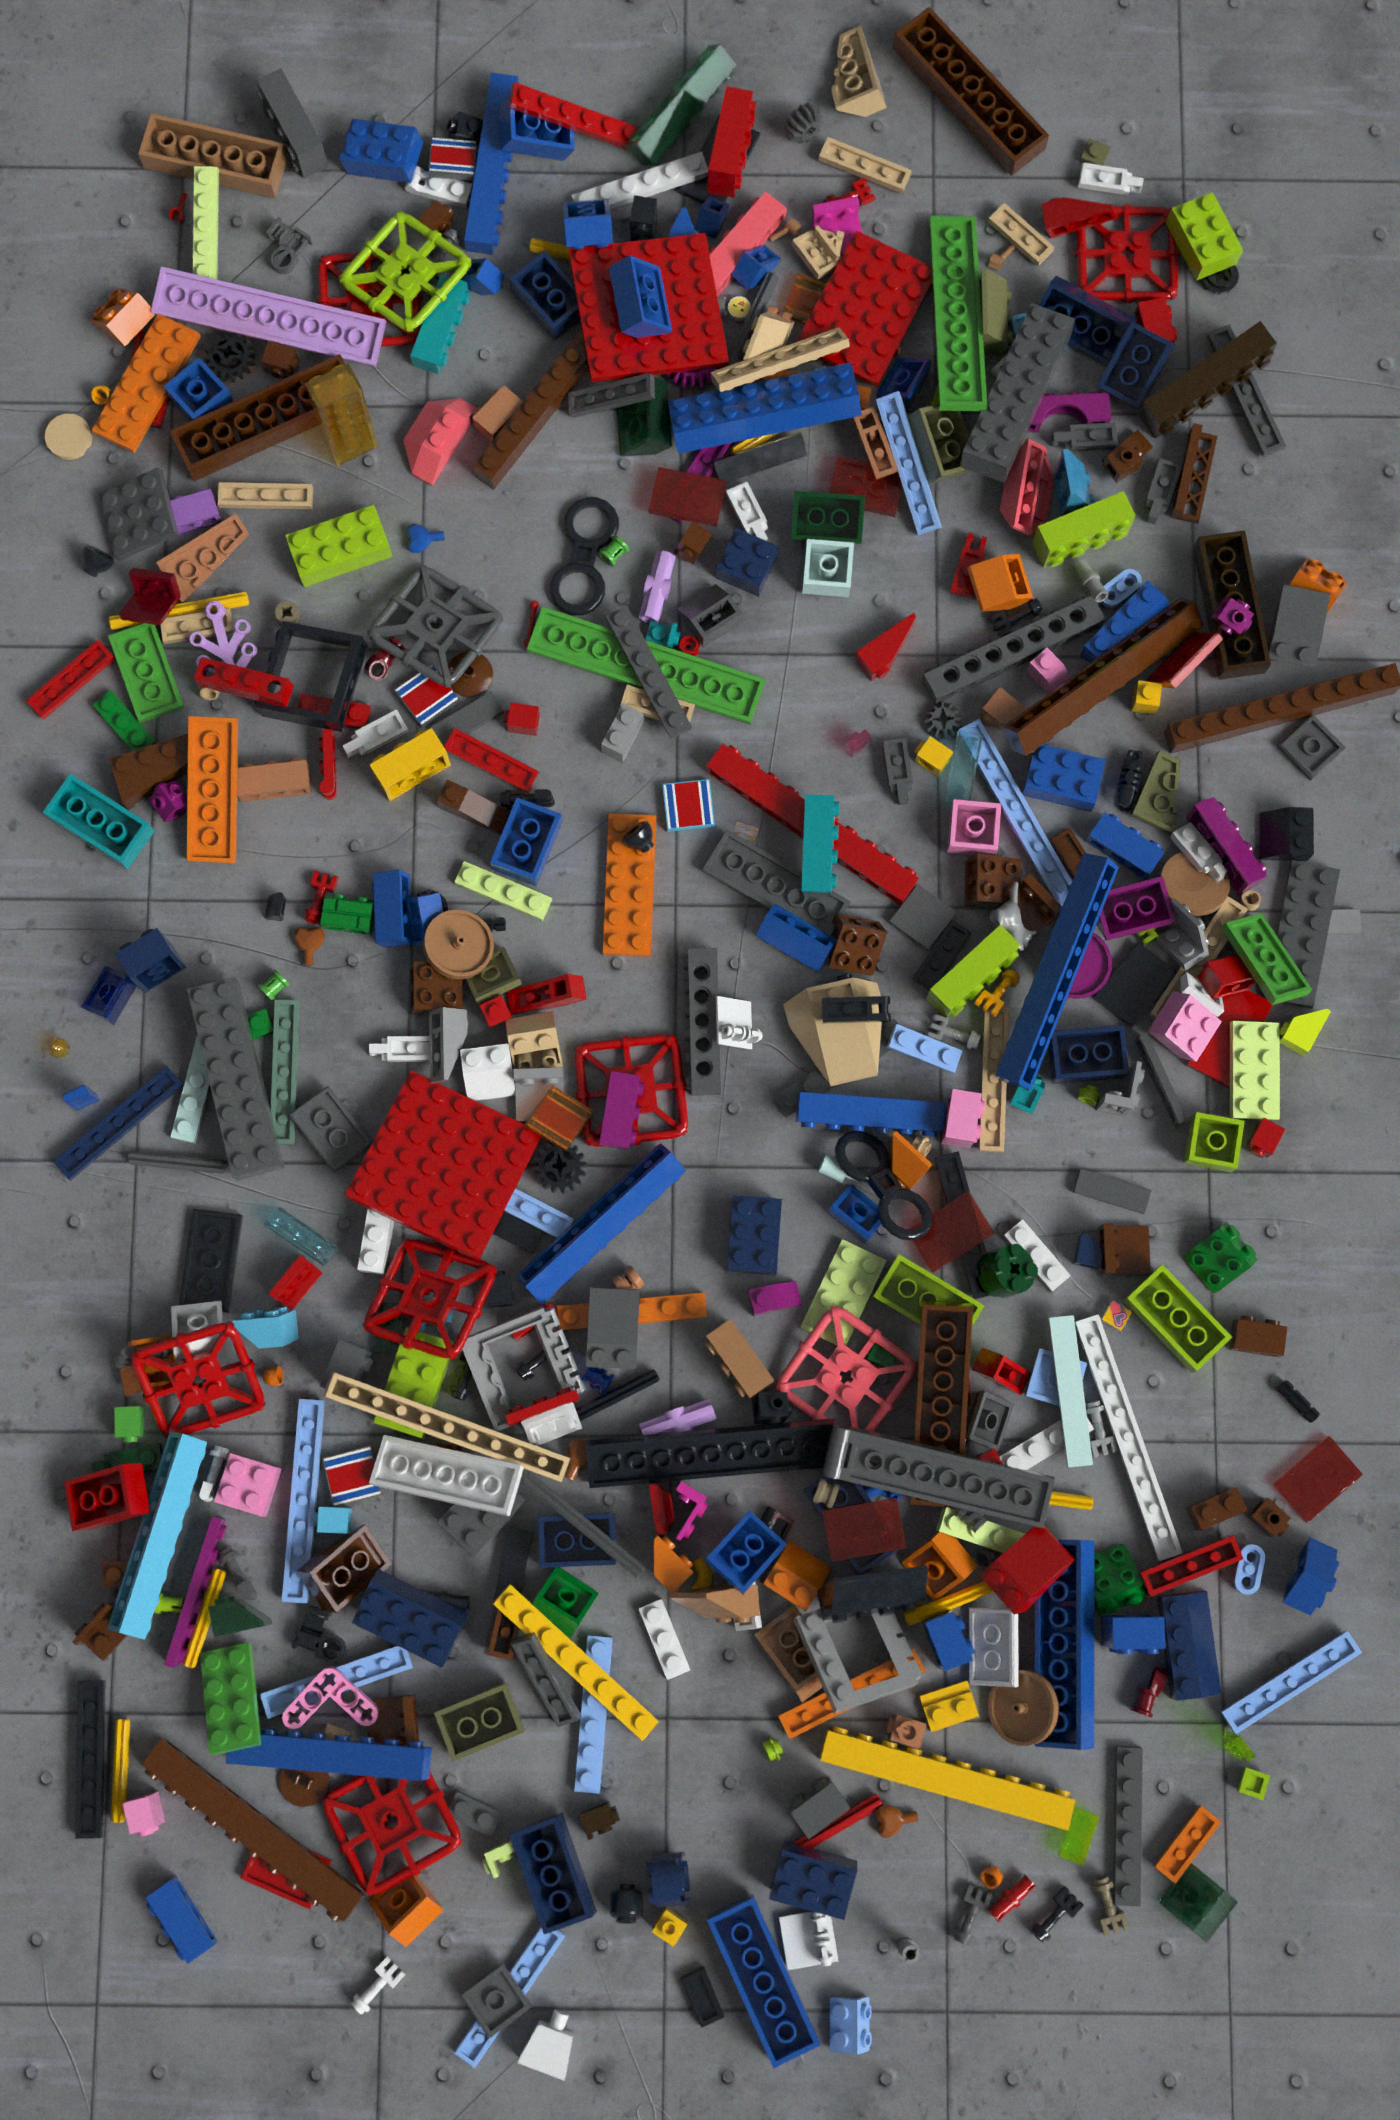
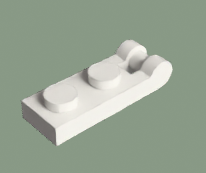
(440, 189)

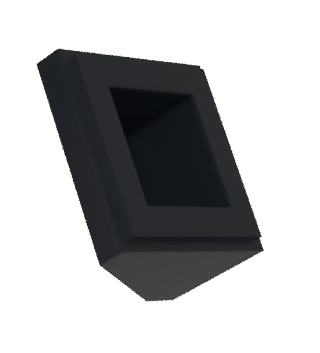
(276, 907)
(777, 1522)

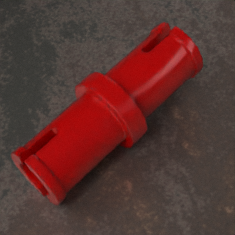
(1011, 1898)

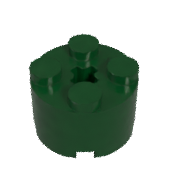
(1007, 1271)

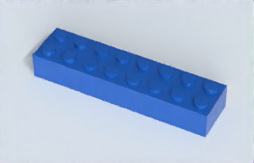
(765, 408)
(1067, 1648)

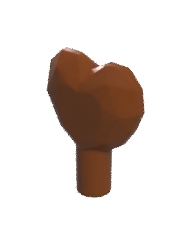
(308, 942)
(577, 1457)
(892, 1820)

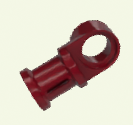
(384, 658)
(1147, 1696)

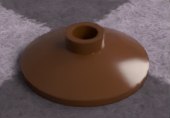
(475, 683)

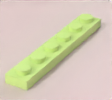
(205, 221)

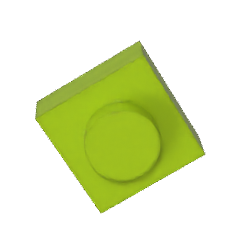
(1253, 1783)

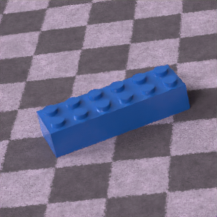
(763, 1980)

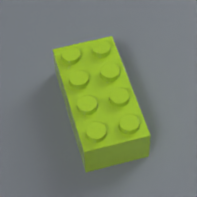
(1083, 530)
(339, 546)
(973, 971)
(909, 1284)
(1177, 1318)
(416, 1378)

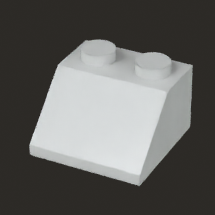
(488, 1072)
(194, 1317)

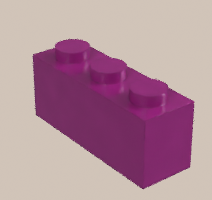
(621, 1110)

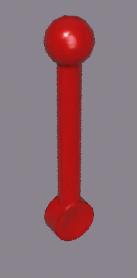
(533, 605)

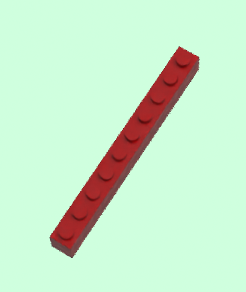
(788, 809)

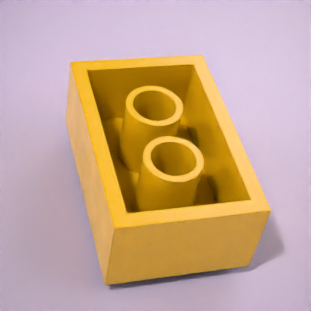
(410, 763)

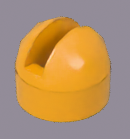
(98, 397)

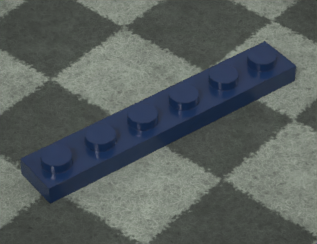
(118, 1123)

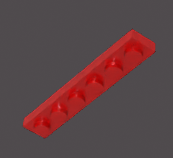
(570, 115)

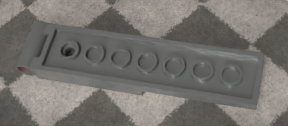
(938, 1475)

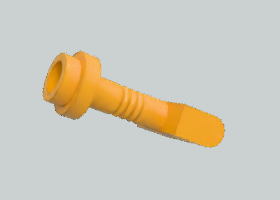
(1009, 978)

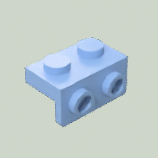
(850, 2025)

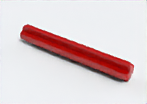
(847, 1819)

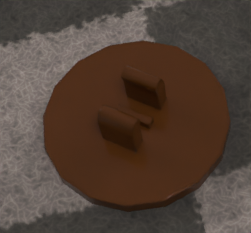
(303, 1787)

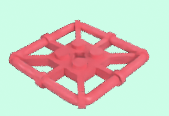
(847, 1359)

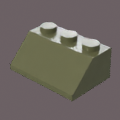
(995, 313)

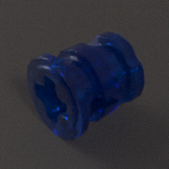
(598, 1379)

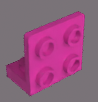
(838, 216)
(689, 1495)

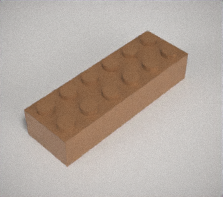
(242, 160)

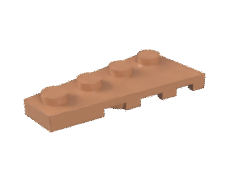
(203, 555)

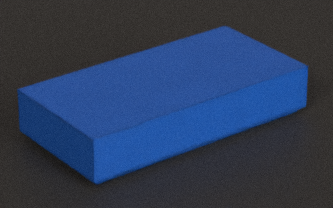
(80, 1097)

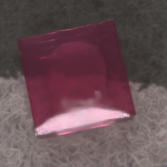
(858, 742)

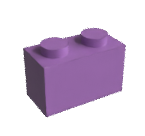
(195, 511)

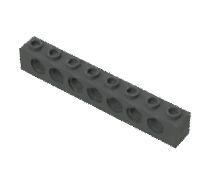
(942, 690)

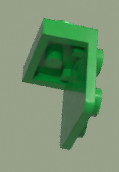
(1221, 1257)
(1116, 1580)

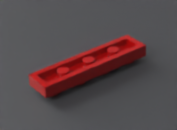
(70, 679)
(491, 760)

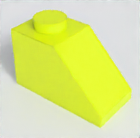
(1302, 1031)

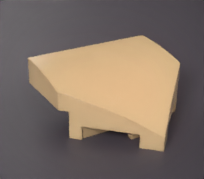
(819, 250)

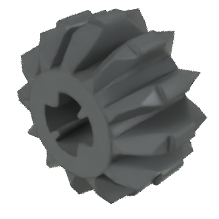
(803, 123)

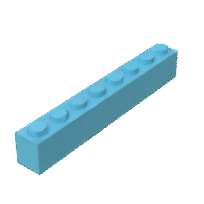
(157, 1535)

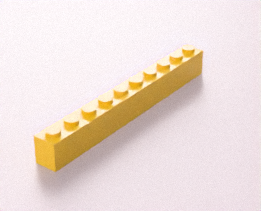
(947, 1778)

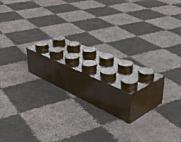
(1207, 380)
(1228, 572)

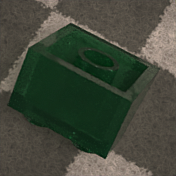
(235, 1616)
(1198, 1902)

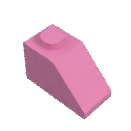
(1048, 671)

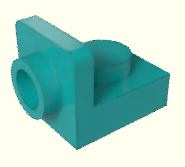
(663, 634)
(1028, 1099)

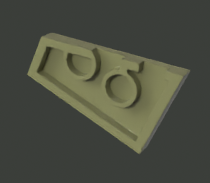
(1158, 795)

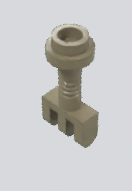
(1103, 1884)

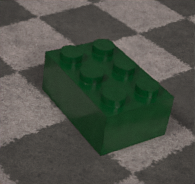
(828, 517)

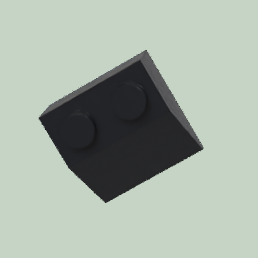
(1287, 834)

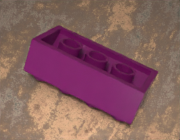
(1223, 836)

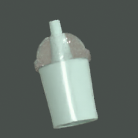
(831, 1169)

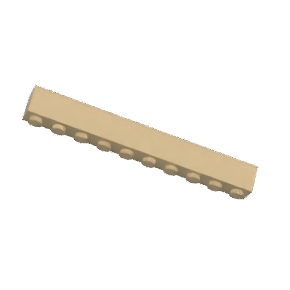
(445, 1426)

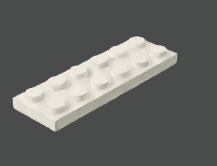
(446, 1475)

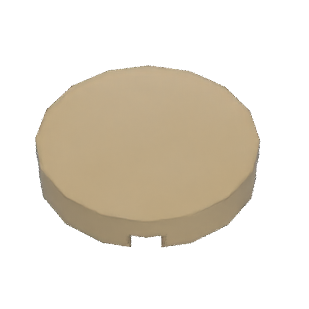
(68, 436)

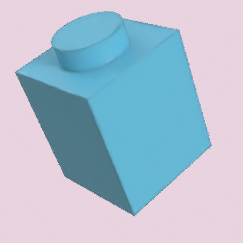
(333, 1520)

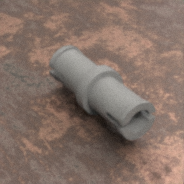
(1090, 580)
(909, 1956)

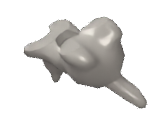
(1010, 918)

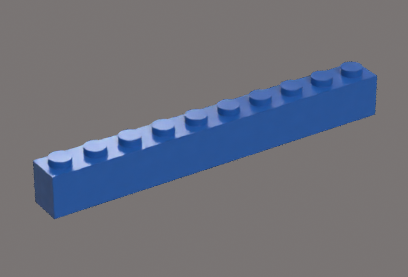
(1057, 971)

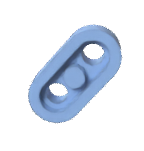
(1120, 590)
(1251, 1570)

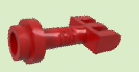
(858, 189)
(314, 915)

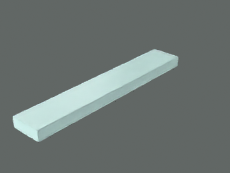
(1070, 1391)

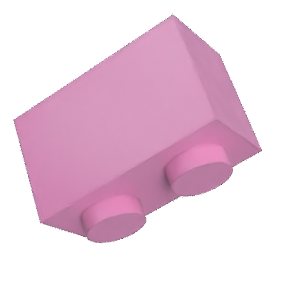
(144, 1814)

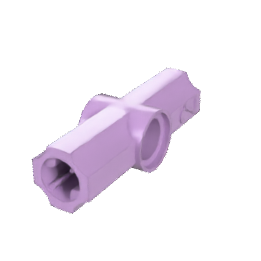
(657, 587)
(680, 1419)

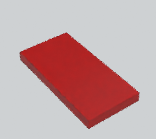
(1215, 1058)

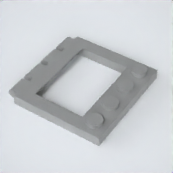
(487, 1374)
(832, 1672)

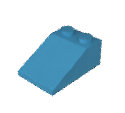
(1071, 484)

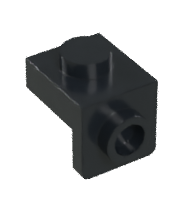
(465, 127)

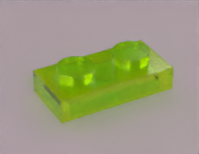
(1237, 1747)
(1079, 1836)

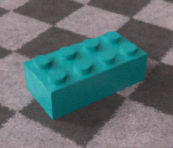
(98, 821)

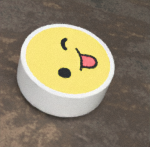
(738, 308)

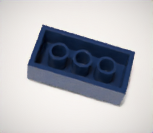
(848, 1495)
(410, 1618)

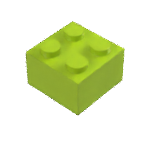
(1214, 1142)

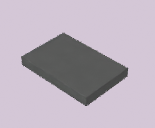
(330, 1129)

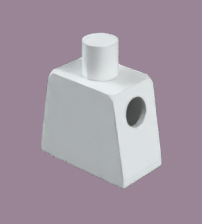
(549, 2047)

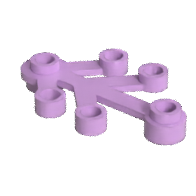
(225, 649)

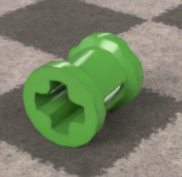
(613, 551)
(273, 985)

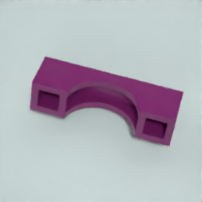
(1086, 408)

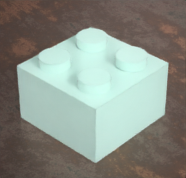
(828, 568)

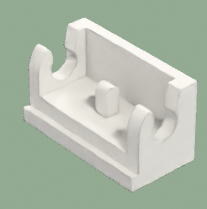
(552, 1424)

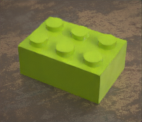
(1204, 236)

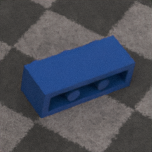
(1125, 845)
(390, 908)
(796, 937)
(181, 1920)

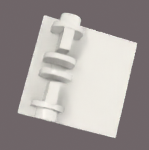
(735, 1023)
(808, 1940)

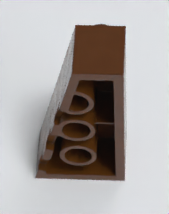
(145, 768)

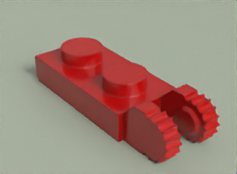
(962, 583)

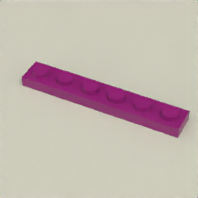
(200, 1581)

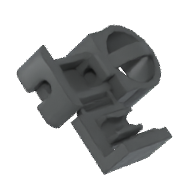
(289, 245)

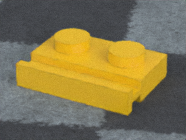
(949, 1705)

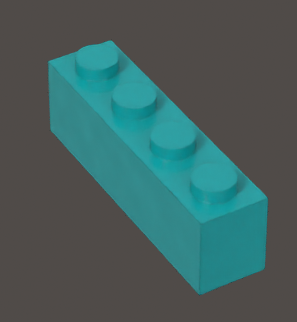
(439, 328)
(819, 844)

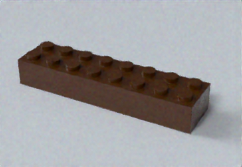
(970, 91)
(250, 423)
(943, 1378)

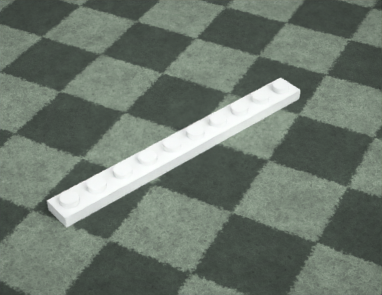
(1128, 1438)

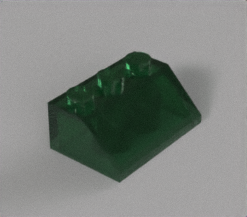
(645, 425)

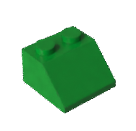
(564, 1601)

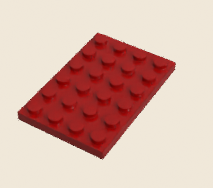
(872, 302)

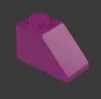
(774, 1298)

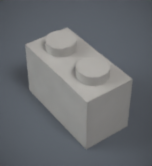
(622, 733)

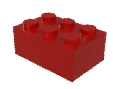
(107, 1497)

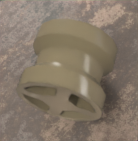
(287, 606)
(826, 1493)

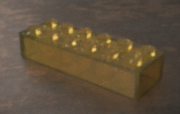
(342, 414)

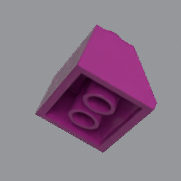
(1136, 909)

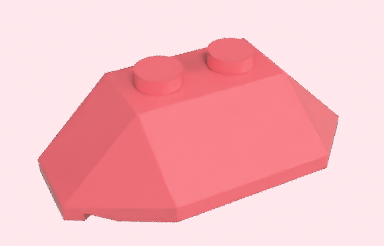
(436, 436)
(1028, 489)

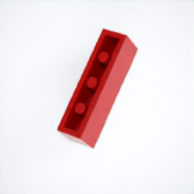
(1190, 1565)

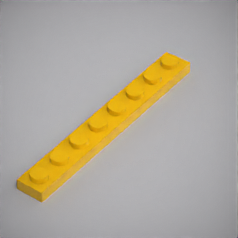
(576, 1662)

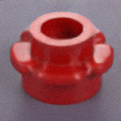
(689, 640)

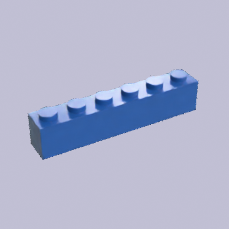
(870, 1112)

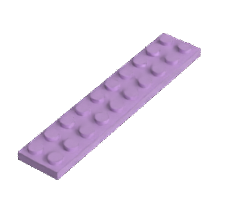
(268, 316)

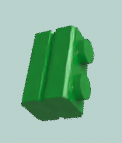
(347, 915)

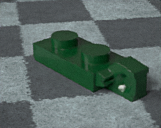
(147, 1455)

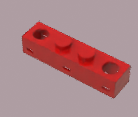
(243, 682)

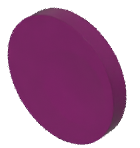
(1093, 970)

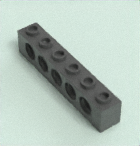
(706, 960)

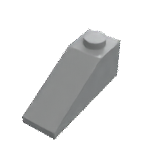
(446, 1039)

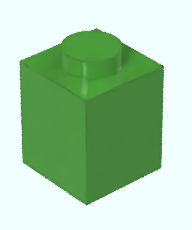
(129, 1423)

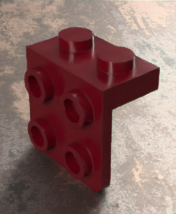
(152, 598)

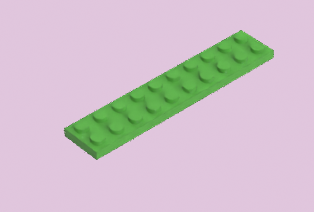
(957, 314)
(690, 677)

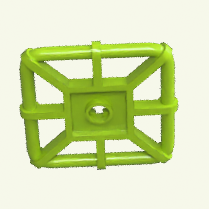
(403, 258)

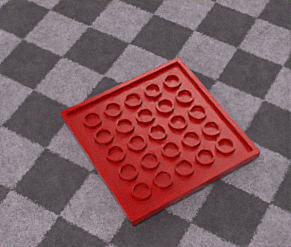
(691, 300)
(443, 1165)

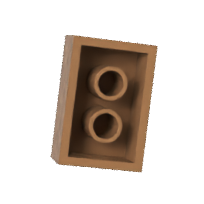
(738, 1360)

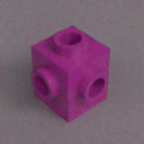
(1233, 616)
(169, 800)

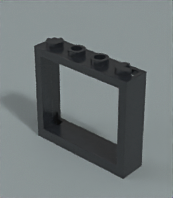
(346, 685)

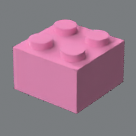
(974, 827)
(1184, 1026)
(961, 1118)
(248, 1485)

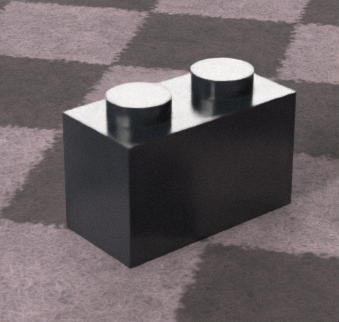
(643, 218)

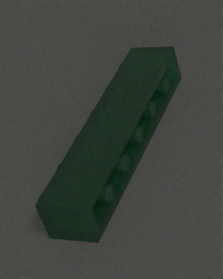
(681, 105)

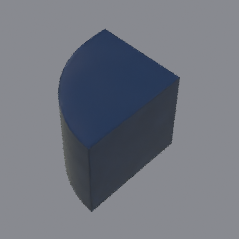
(712, 216)
(1087, 1252)

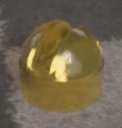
(58, 1048)

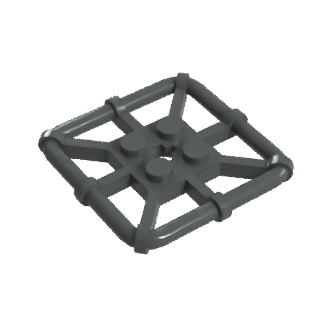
(438, 639)

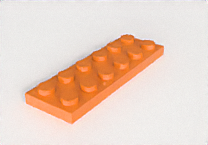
(141, 386)
(212, 789)
(628, 890)

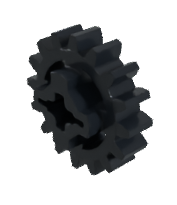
(232, 360)
(548, 1168)

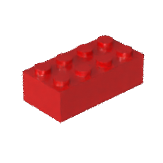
(731, 142)

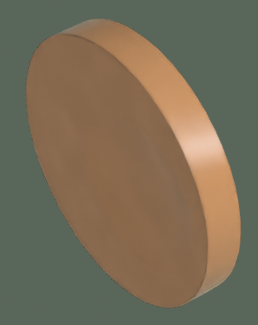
(1193, 888)
(458, 944)
(1025, 1712)

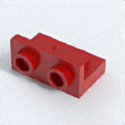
(296, 1283)

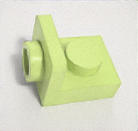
(502, 1852)

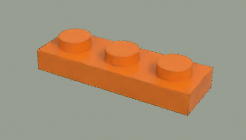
(1187, 1843)

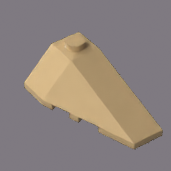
(856, 80)

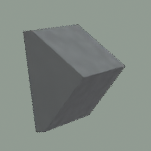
(988, 1420)

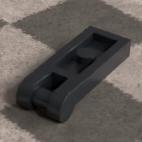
(855, 1009)

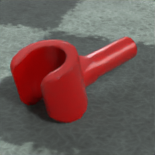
(179, 209)

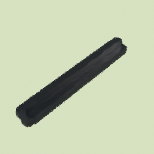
(617, 1394)

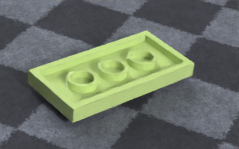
(1254, 1070)
(845, 1284)

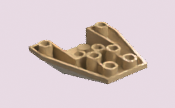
(837, 1049)

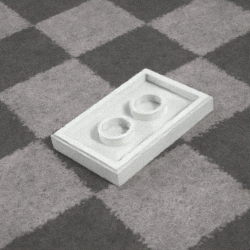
(995, 1645)

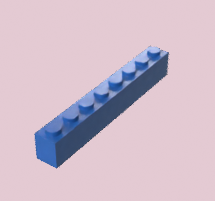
(490, 173)
(601, 1223)
(337, 1755)

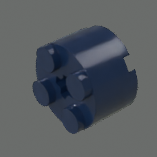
(668, 1879)

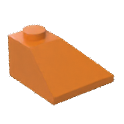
(906, 1161)
(156, 1377)

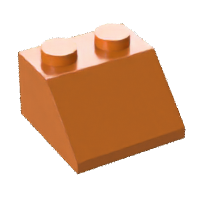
(946, 1563)
(797, 1576)
(406, 1909)

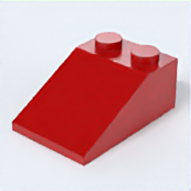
(1027, 1569)

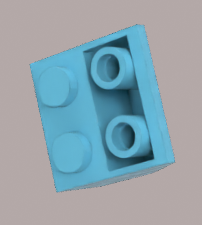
(269, 1327)

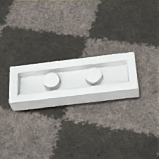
(1049, 1268)
(664, 1639)

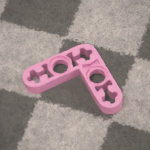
(334, 1691)

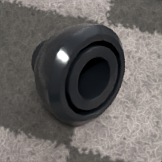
(96, 560)
(639, 837)

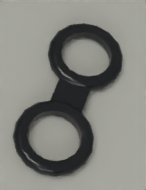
(584, 556)
(884, 1185)

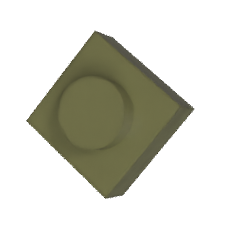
(1095, 153)

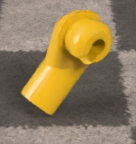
(704, 1574)

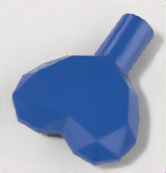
(421, 537)

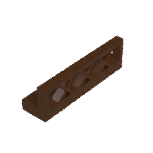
(1187, 472)

